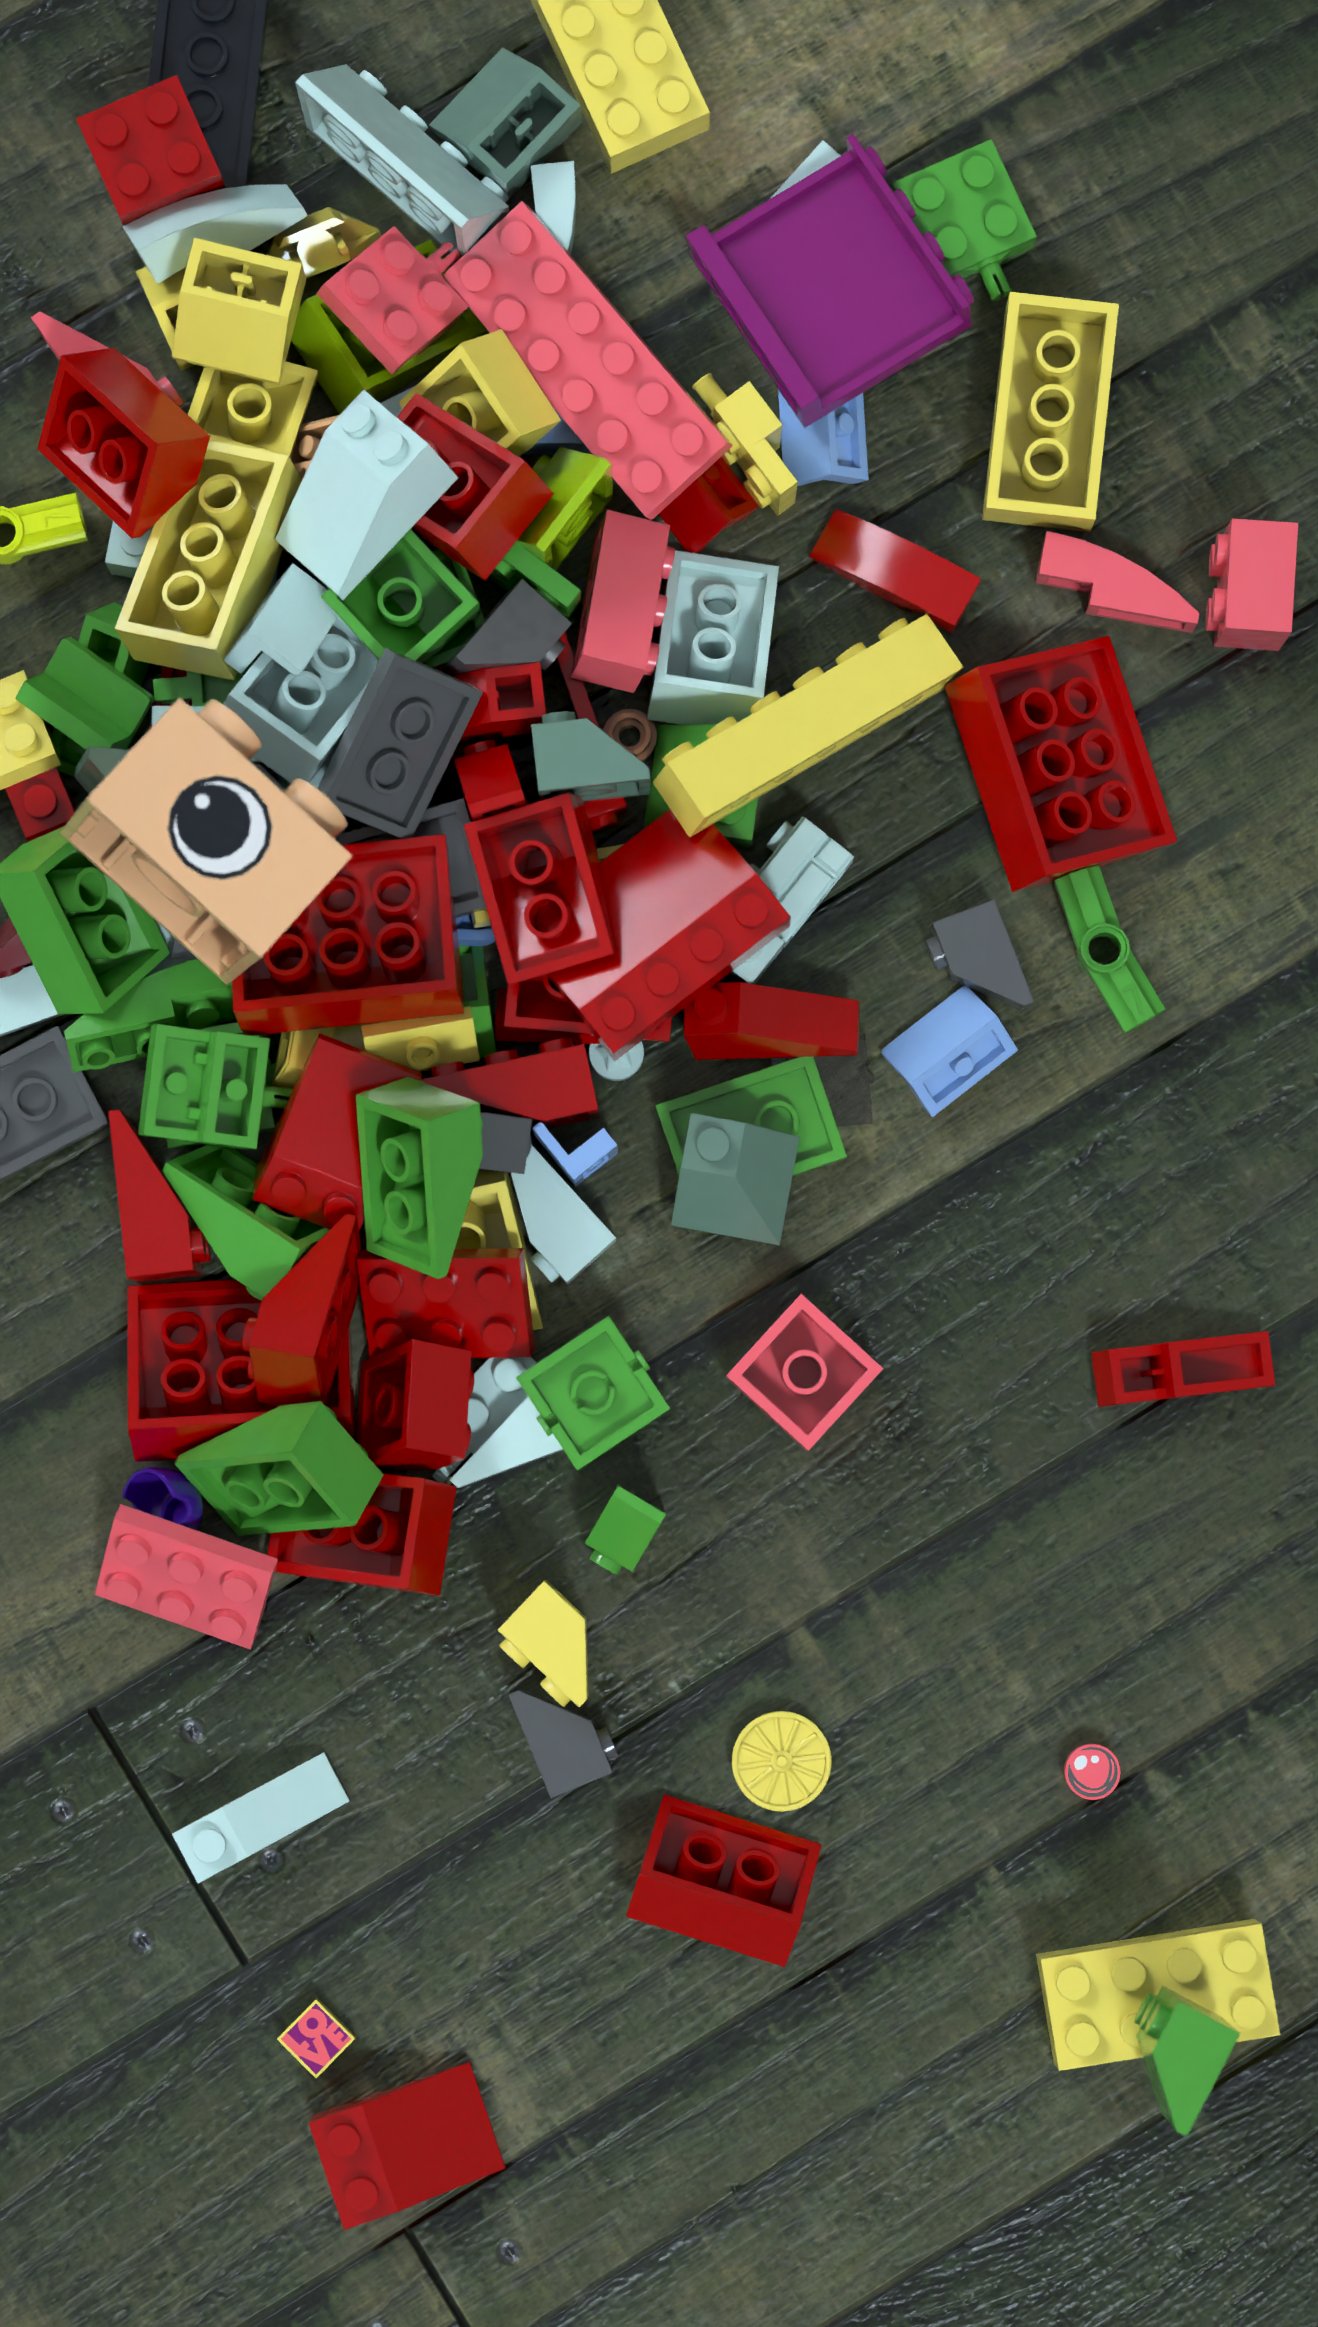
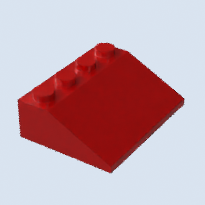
(1060, 762)
(678, 926)
(364, 948)
(192, 1368)

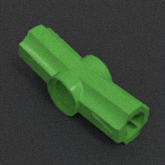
(1093, 916)

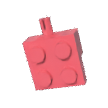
(395, 298)

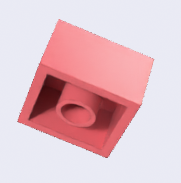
(1254, 584)
(804, 1372)

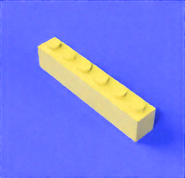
(806, 724)

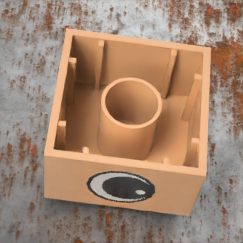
(210, 837)

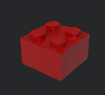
(150, 150)

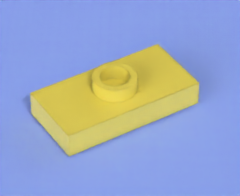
(424, 1041)

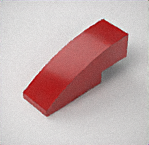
(895, 569)
(1183, 1368)

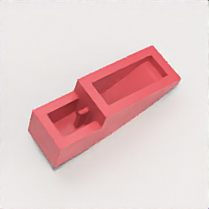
(1114, 584)

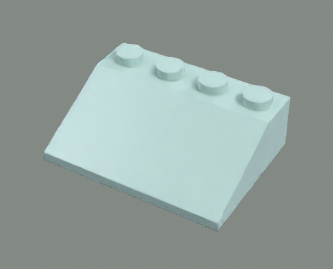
(400, 158)

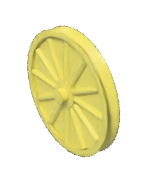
(781, 1761)

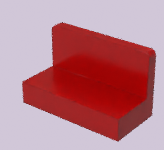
(708, 507)

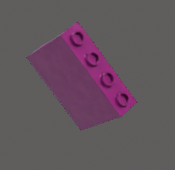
(833, 283)

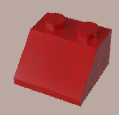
(415, 1406)

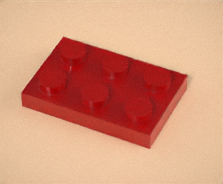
(473, 1308)

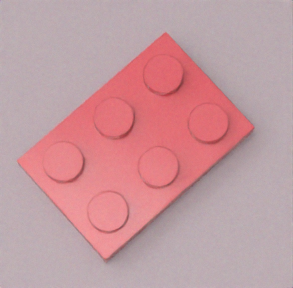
(185, 1576)

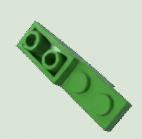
(177, 996)

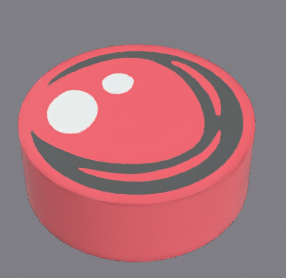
(1092, 1771)

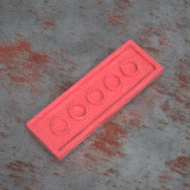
(588, 360)

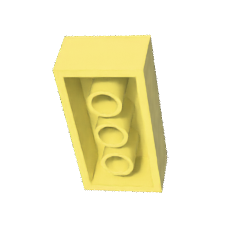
(625, 75)
(1050, 411)
(209, 562)
(1098, 1988)

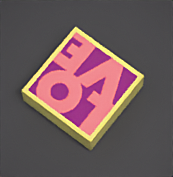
(316, 2038)

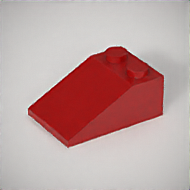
(488, 502)
(542, 887)
(314, 1150)
(155, 1225)
(306, 1321)
(393, 1545)
(406, 2145)

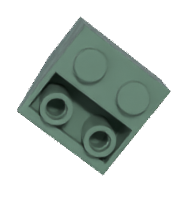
(508, 120)

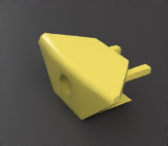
(323, 240)

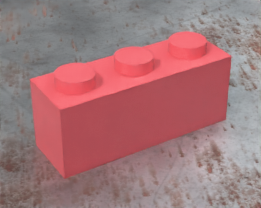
(622, 602)

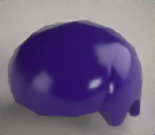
(165, 1495)

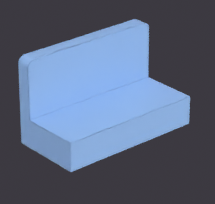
(828, 448)
(949, 1049)
(584, 1159)

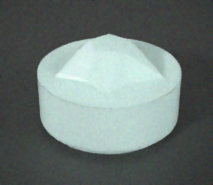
(619, 1070)

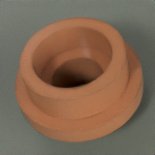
(637, 720)

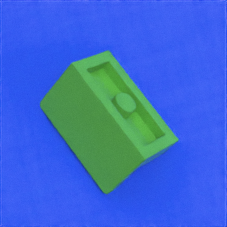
(86, 698)

